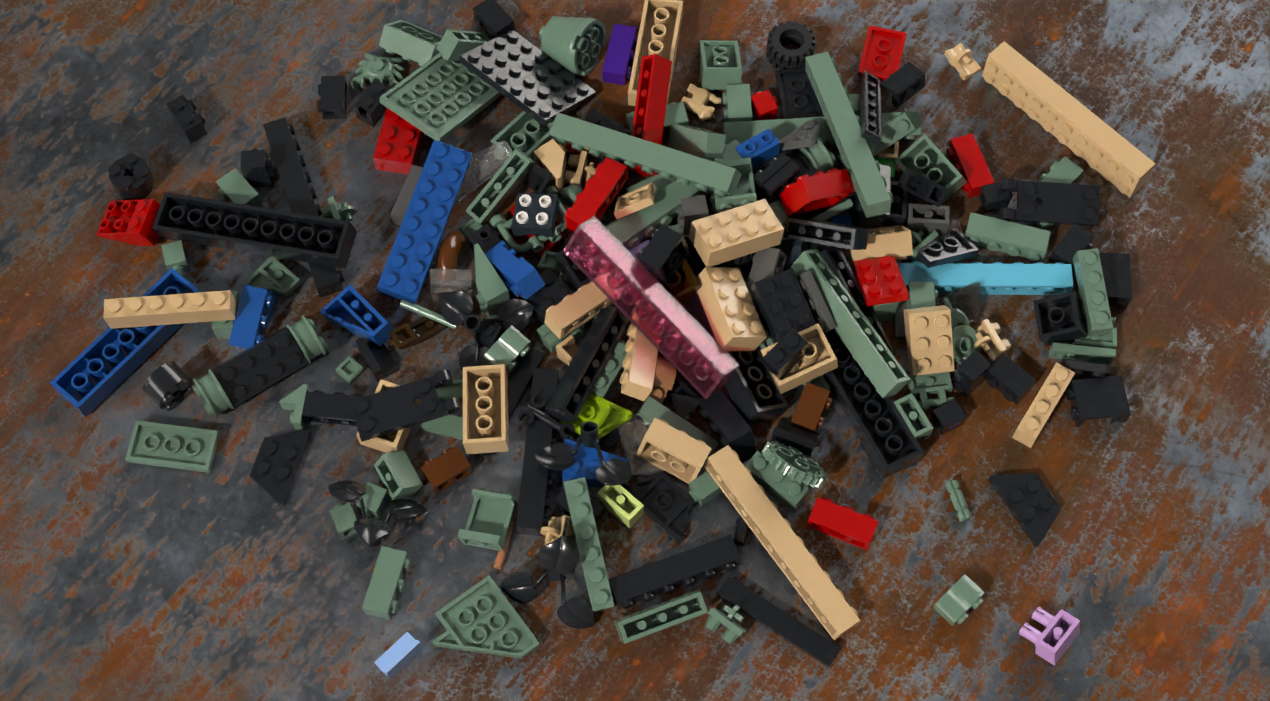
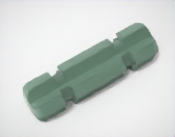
(958, 500)

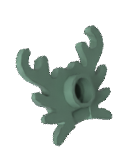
(377, 67)

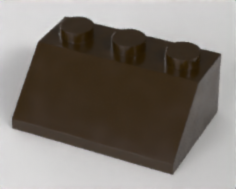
(683, 283)

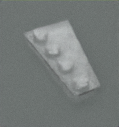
(484, 166)

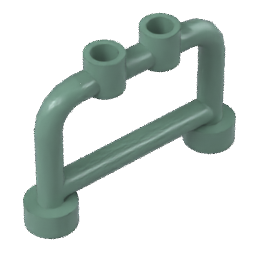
(535, 242)

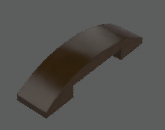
(417, 332)

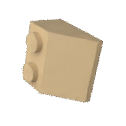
(552, 159)

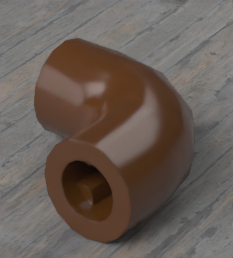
(450, 250)

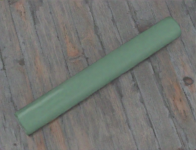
(425, 312)

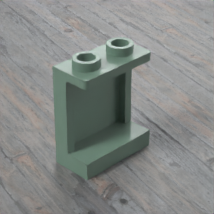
(745, 189)
(489, 520)

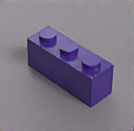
(620, 54)

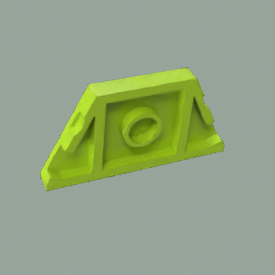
(602, 412)

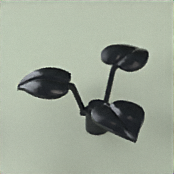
(455, 310)
(560, 455)
(374, 530)
(558, 560)

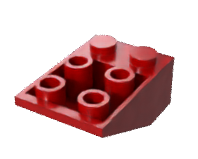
(130, 222)

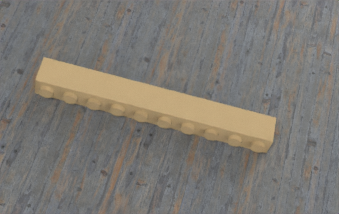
(781, 542)

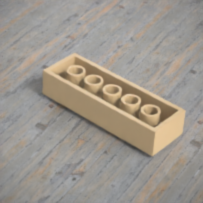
(657, 35)

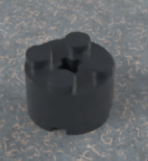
(131, 177)
(168, 385)

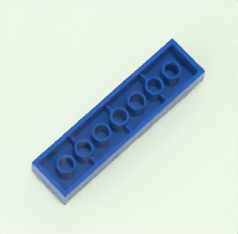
(424, 222)
(116, 353)

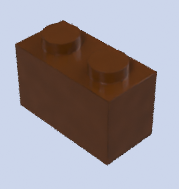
(811, 407)
(446, 469)

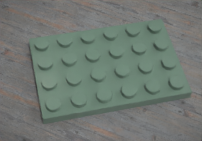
(439, 97)

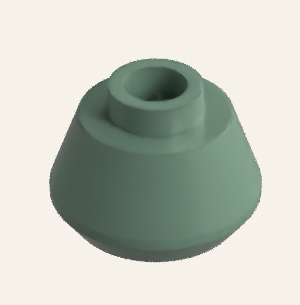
(569, 193)

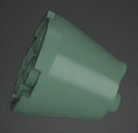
(574, 42)

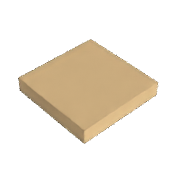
(635, 200)

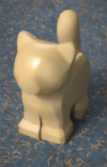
(697, 101)

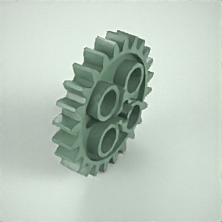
(794, 464)

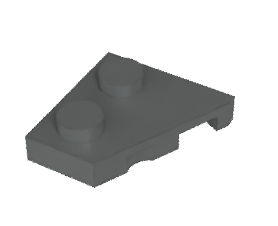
(802, 136)

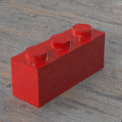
(969, 163)
(842, 523)

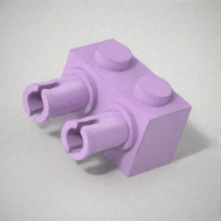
(1057, 636)

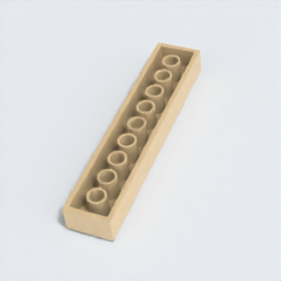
(1067, 119)

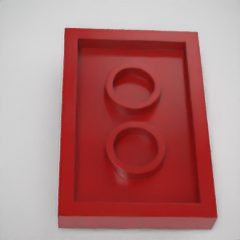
(882, 52)
(880, 280)

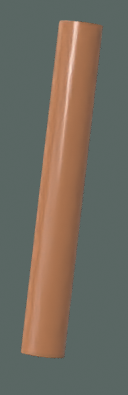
(502, 554)

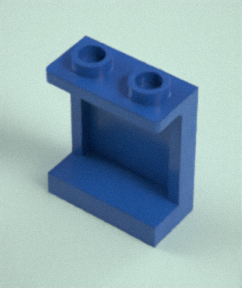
(759, 148)

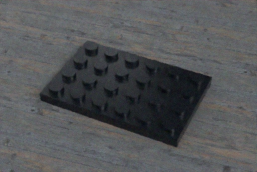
(527, 77)

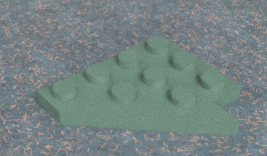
(485, 623)

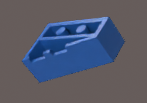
(515, 273)
(252, 316)
(357, 316)
(586, 464)

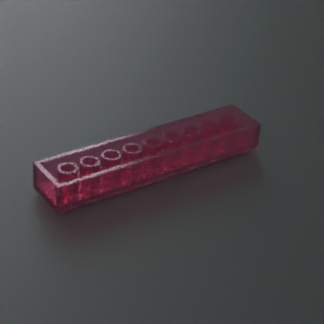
(650, 307)

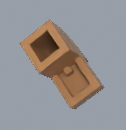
(663, 379)

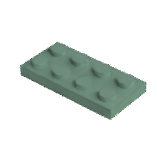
(172, 446)

